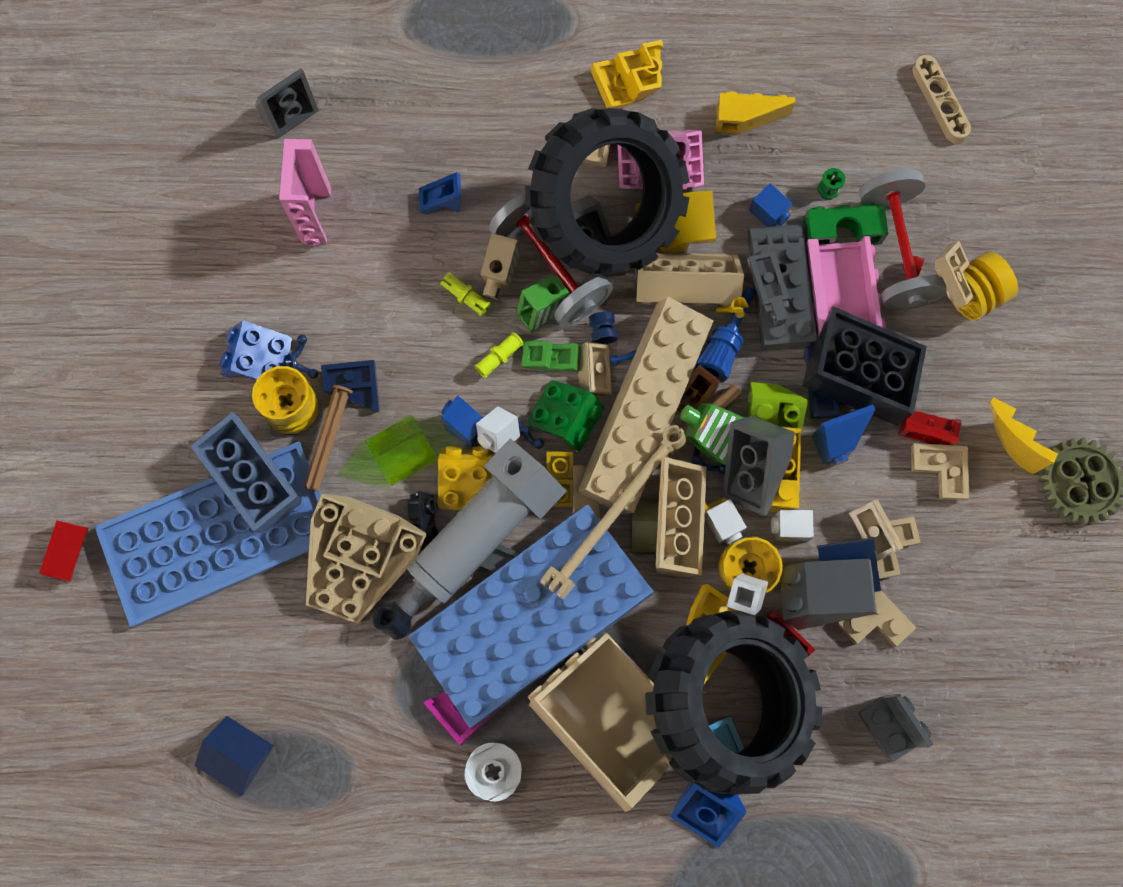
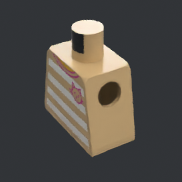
(500, 254)

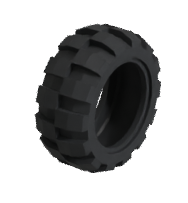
(661, 199)
(786, 694)

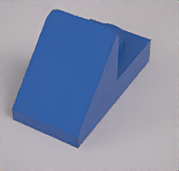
(441, 194)

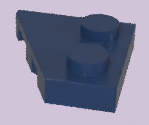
(356, 376)

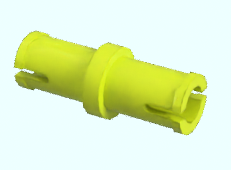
(465, 294)
(499, 355)

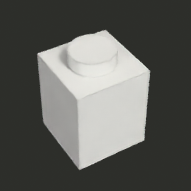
(497, 429)
(725, 522)
(793, 525)
(747, 594)

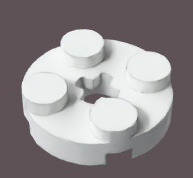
(477, 767)

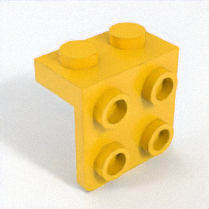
(461, 475)

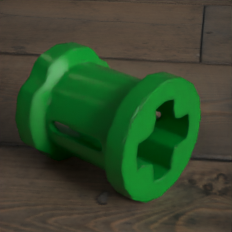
(825, 185)

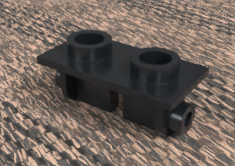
(423, 507)

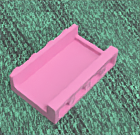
(300, 182)
(844, 278)

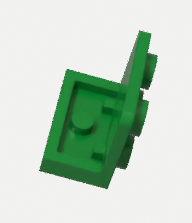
(566, 413)

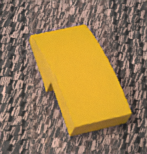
(561, 468)

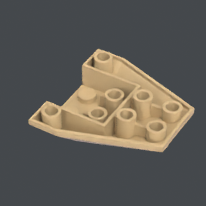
(356, 555)

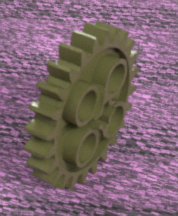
(1105, 476)

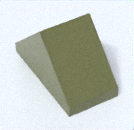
(644, 527)

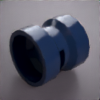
(603, 327)

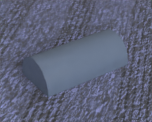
(246, 473)

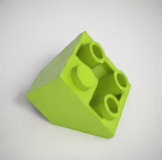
(776, 405)

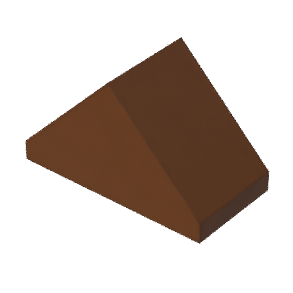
(699, 389)

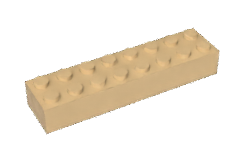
(645, 402)

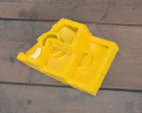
(629, 75)
(697, 225)
(1018, 439)

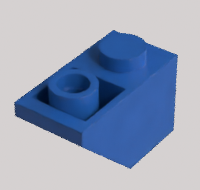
(461, 420)

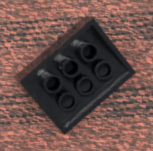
(866, 366)

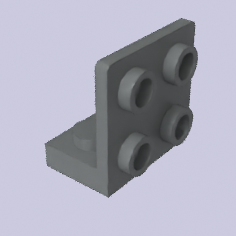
(895, 726)

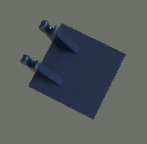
(852, 550)

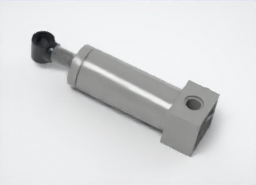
(474, 533)

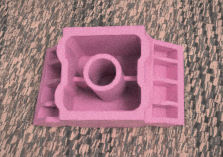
(690, 151)

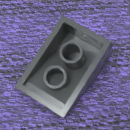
(287, 104)
(756, 462)
(827, 592)

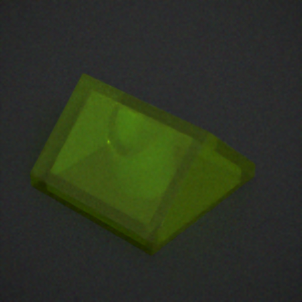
(401, 450)

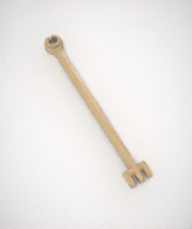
(561, 578)

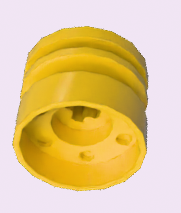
(991, 284)
(281, 387)
(761, 553)

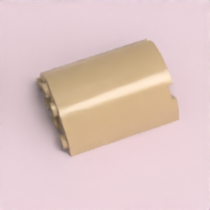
(602, 719)

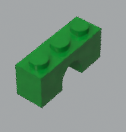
(861, 220)

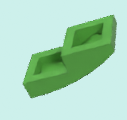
(550, 357)

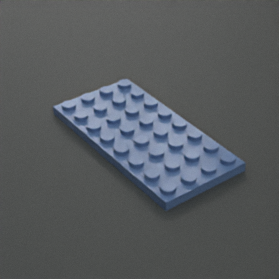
(200, 543)
(517, 629)

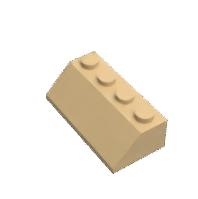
(690, 279)
(680, 518)

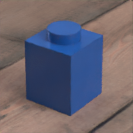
(771, 207)

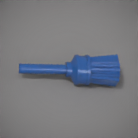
(724, 345)

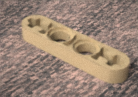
(936, 100)

